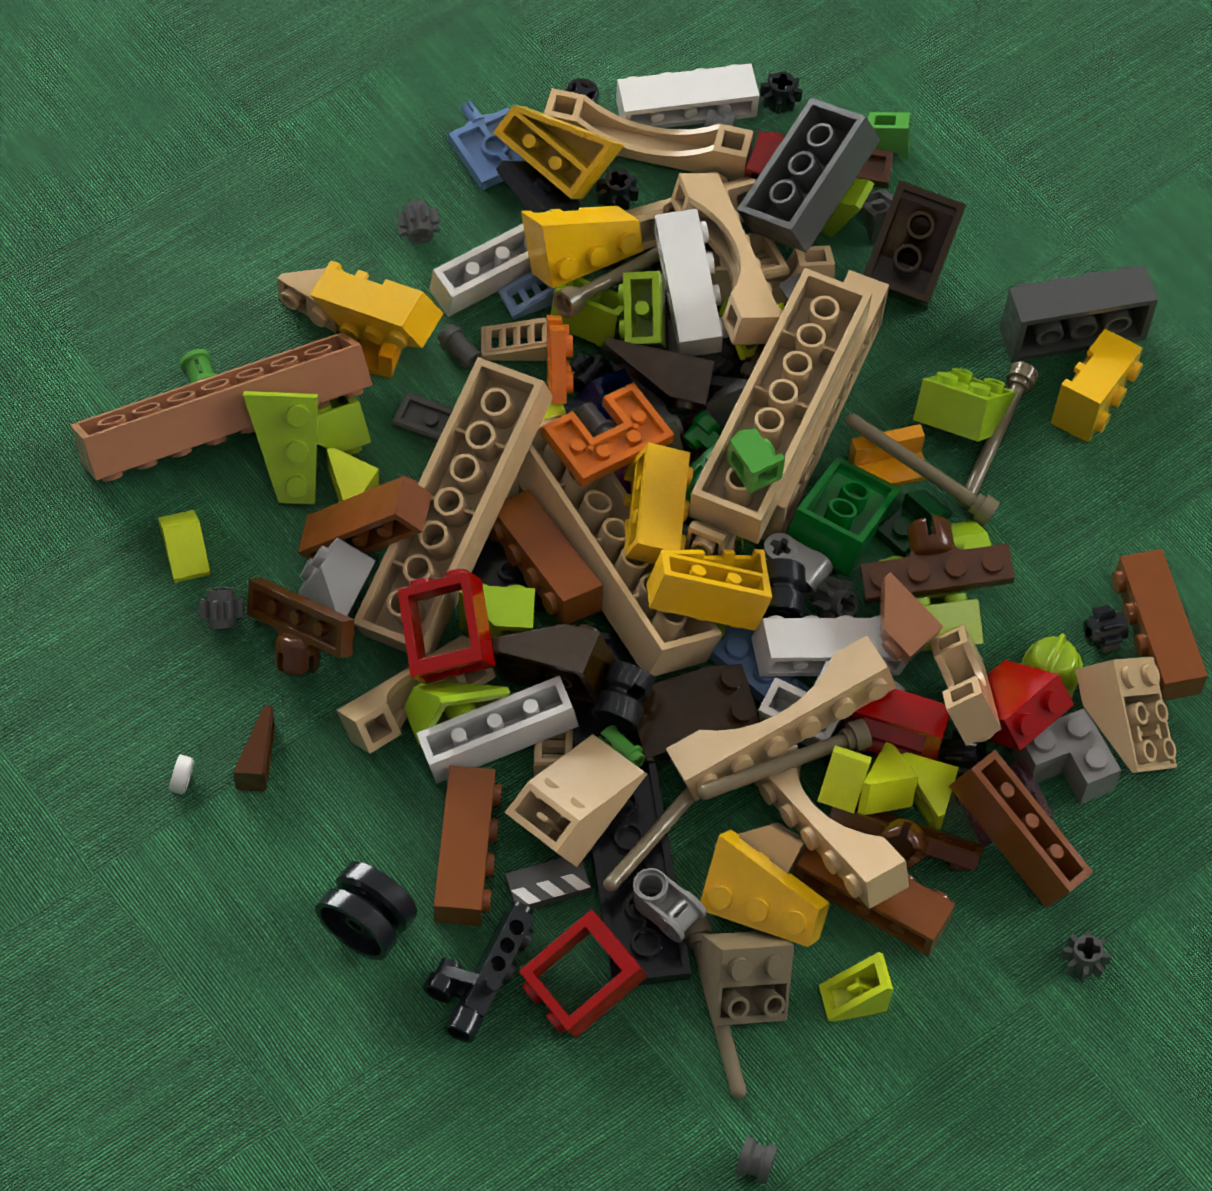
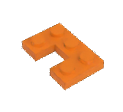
(558, 368)
(597, 456)

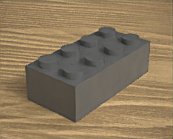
(808, 174)
(1074, 311)

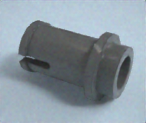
(454, 340)
(594, 419)

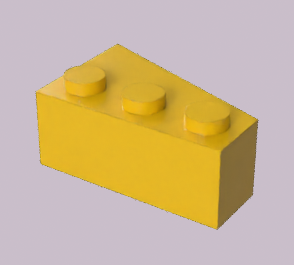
(557, 149)
(579, 241)
(374, 310)
(1097, 386)
(656, 502)
(711, 587)
(761, 895)

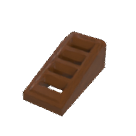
(254, 763)

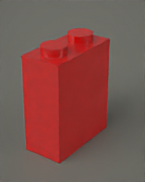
(1025, 702)

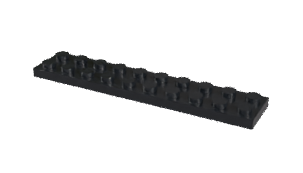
(651, 948)

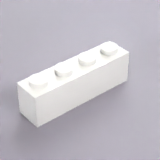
(688, 95)
(481, 271)
(689, 283)
(805, 643)
(498, 728)

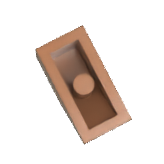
(904, 621)

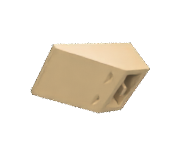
(1129, 711)
(576, 798)

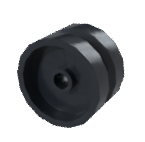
(366, 910)

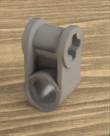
(817, 565)
(671, 909)

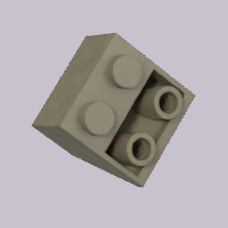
(746, 977)

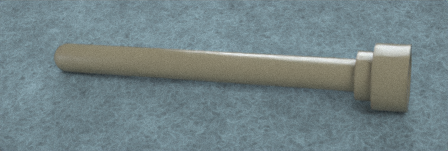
(572, 299)
(1020, 379)
(979, 506)
(854, 737)
(648, 841)
(723, 1033)

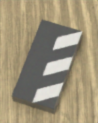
(547, 883)

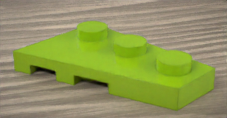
(288, 440)

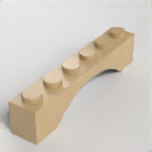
(694, 150)
(751, 306)
(849, 682)
(862, 860)

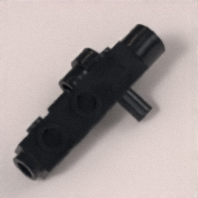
(480, 987)

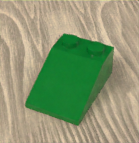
(843, 513)

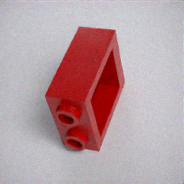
(454, 663)
(905, 721)
(630, 976)

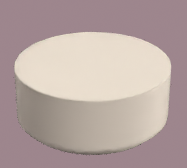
(181, 774)

